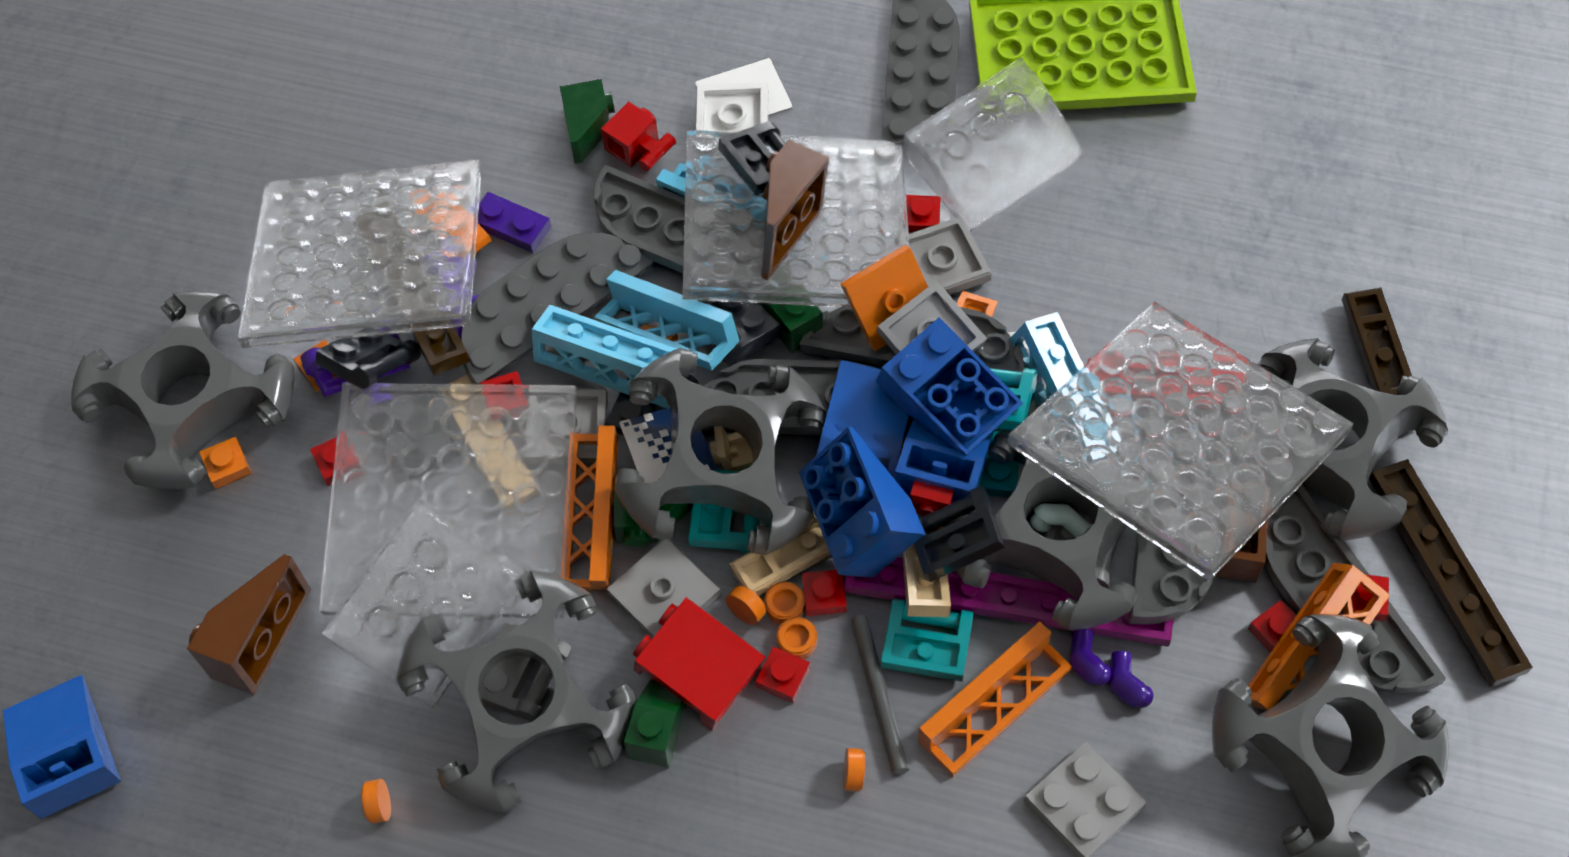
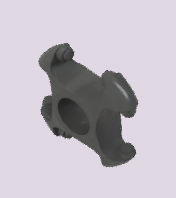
(182, 352)
(1376, 420)
(690, 481)
(1064, 563)
(471, 665)
(1286, 737)

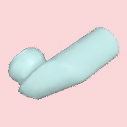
(1059, 514)

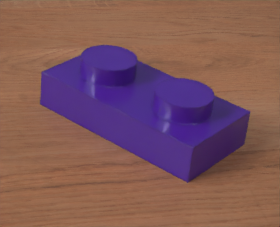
(512, 222)

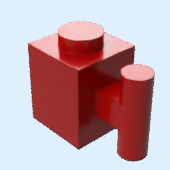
(634, 137)

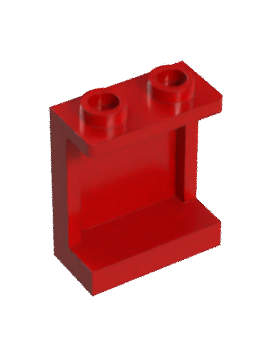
(698, 660)

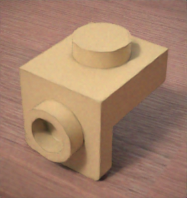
(731, 450)

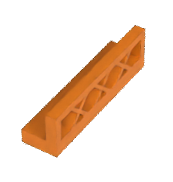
(602, 506)
(1289, 655)
(983, 688)

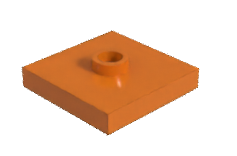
(883, 290)

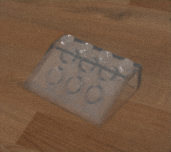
(992, 145)
(421, 571)

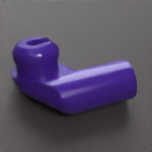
(1085, 662)
(1127, 685)

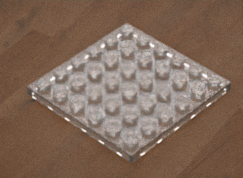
(724, 224)
(363, 254)
(1180, 438)
(471, 450)

